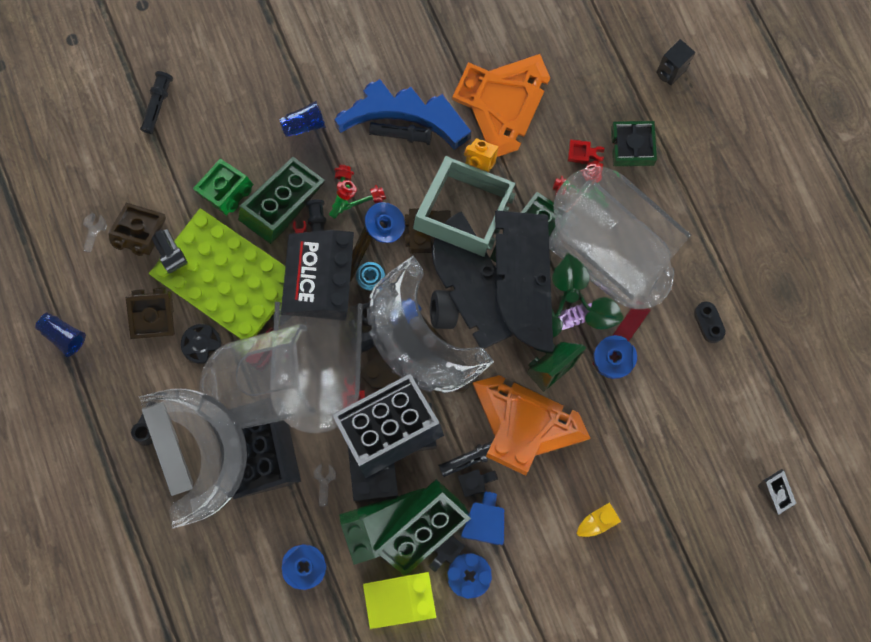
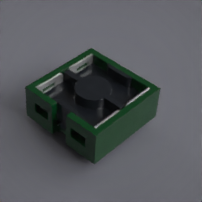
(634, 143)

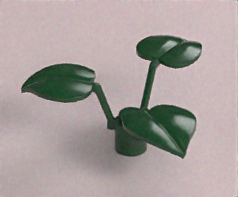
(570, 278)

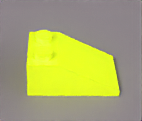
(399, 600)

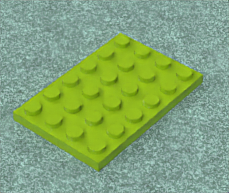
(225, 276)

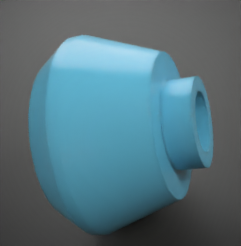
(369, 270)

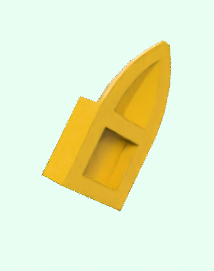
(598, 521)

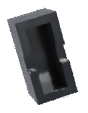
(675, 62)

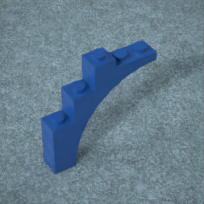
(406, 106)

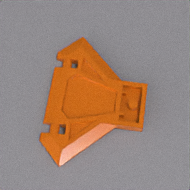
(503, 99)
(525, 423)

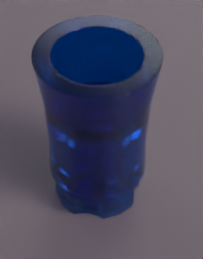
(303, 120)
(61, 334)

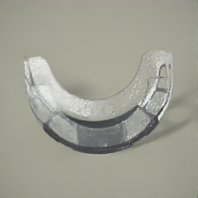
(409, 343)
(220, 447)

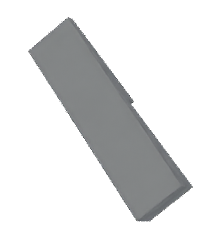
(167, 448)

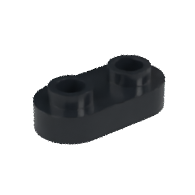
(710, 321)

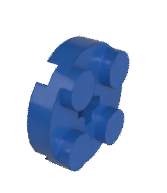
(606, 366)
(471, 563)
(303, 580)

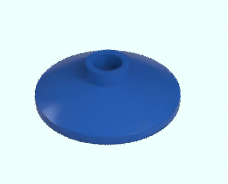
(390, 216)

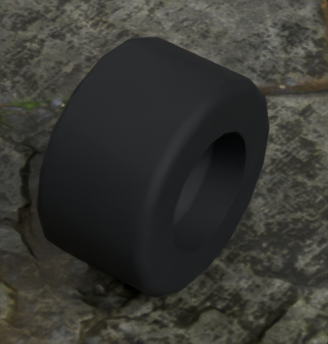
(443, 310)

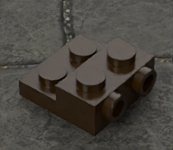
(135, 229)
(419, 241)
(150, 313)

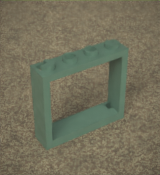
(476, 178)

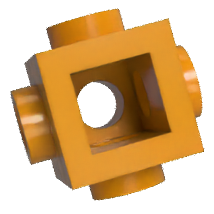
(481, 155)

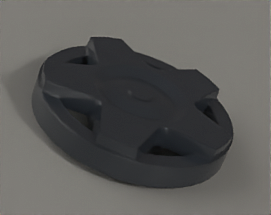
(200, 343)

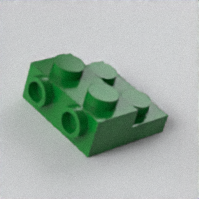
(224, 187)

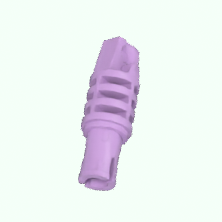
(573, 316)

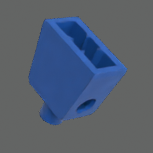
(486, 521)

